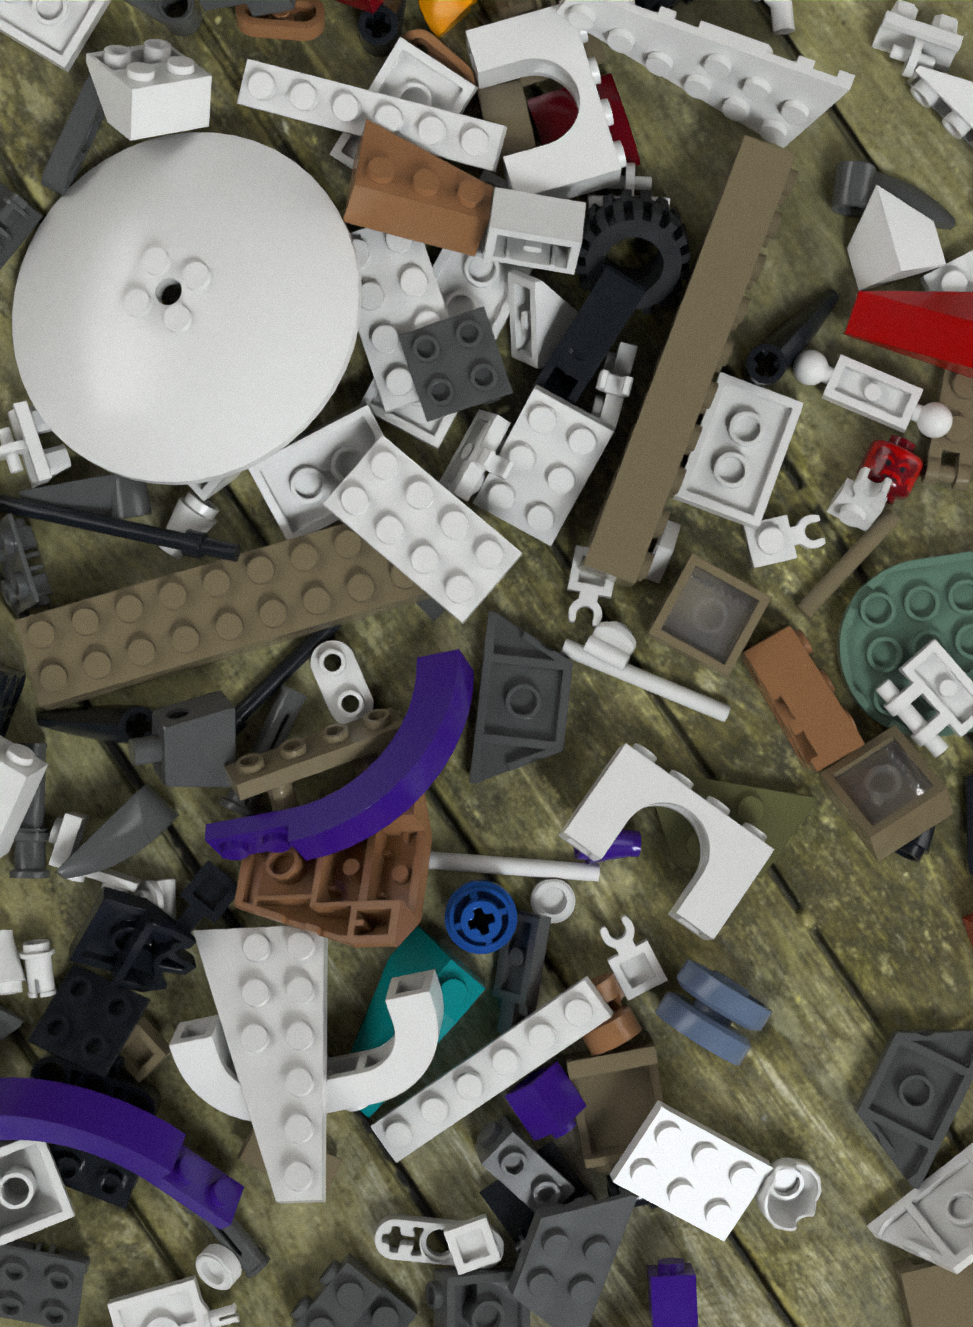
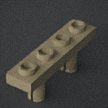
(300, 758)

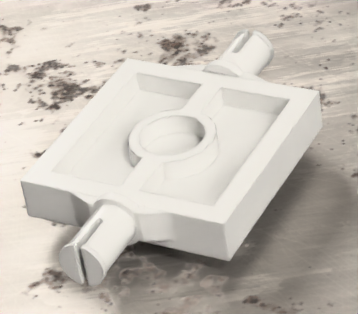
(169, 1305)

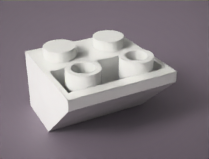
(150, 89)
(534, 231)

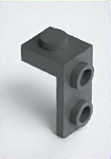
(520, 1166)

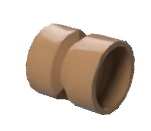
(618, 1028)

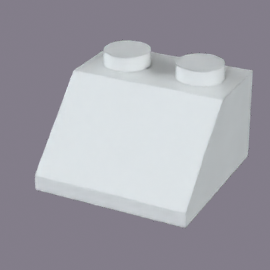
(30, 1190)

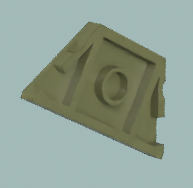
(769, 810)

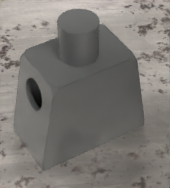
(190, 742)

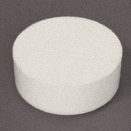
(553, 899)
(218, 1267)

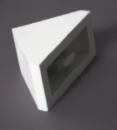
(536, 319)

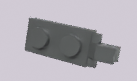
(521, 969)

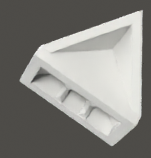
(892, 242)

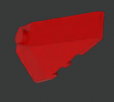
(918, 324)

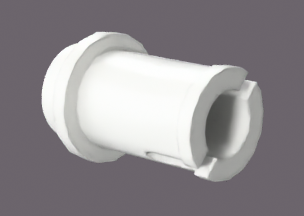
(39, 967)

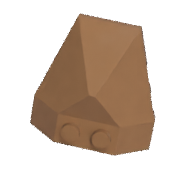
(352, 896)

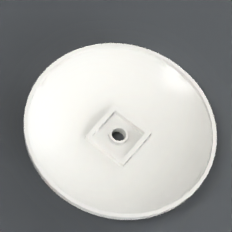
(241, 352)

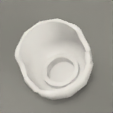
(789, 1193)

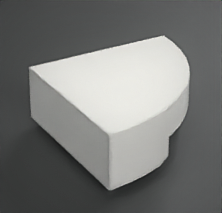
(663, 551)

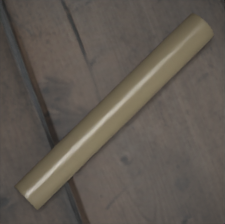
(848, 563)

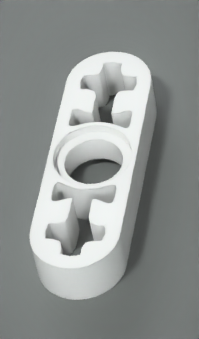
(425, 1255)

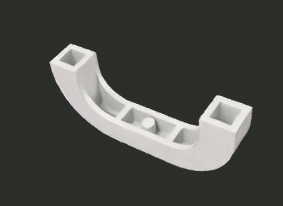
(352, 1078)

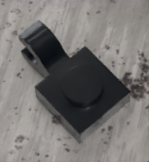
(208, 895)

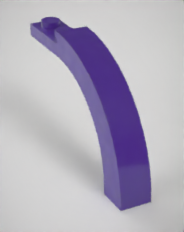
(379, 793)
(120, 1134)

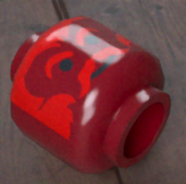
(895, 461)

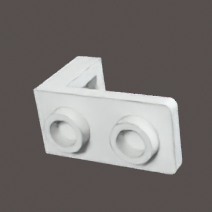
(67, 837)

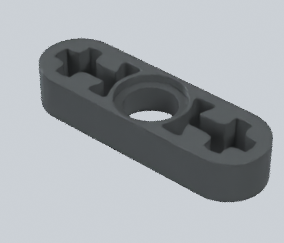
(74, 140)

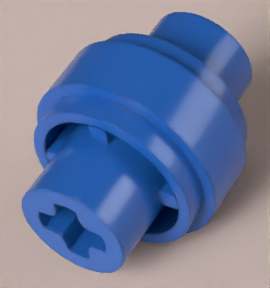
(468, 932)

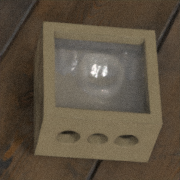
(708, 615)
(887, 793)

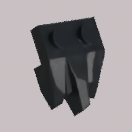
(132, 941)

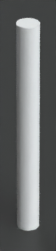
(650, 682)
(514, 866)

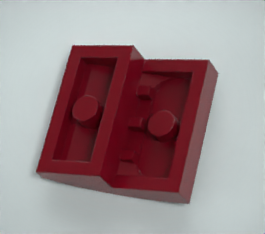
(557, 112)

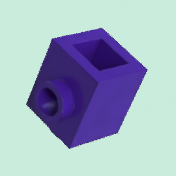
(546, 1102)
(672, 1293)

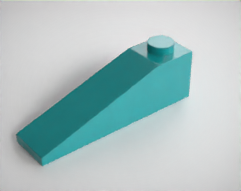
(414, 955)

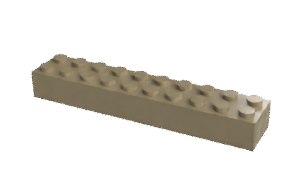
(688, 358)
(208, 614)

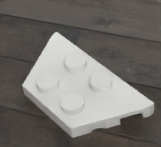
(936, 1218)

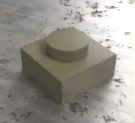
(144, 1050)

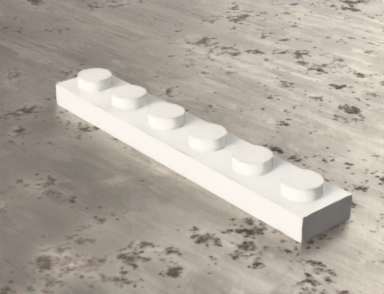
(348, 107)
(492, 1069)

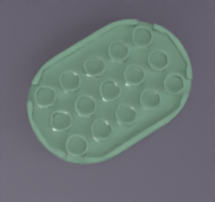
(896, 618)

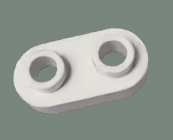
(340, 683)

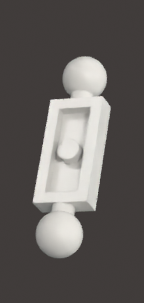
(872, 393)

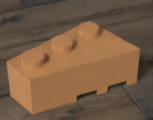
(415, 194)
(801, 698)

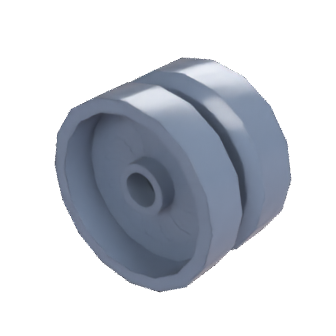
(710, 1016)

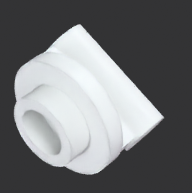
(611, 643)
(161, 893)

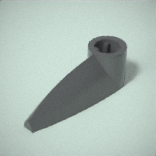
(856, 182)
(100, 495)
(122, 835)

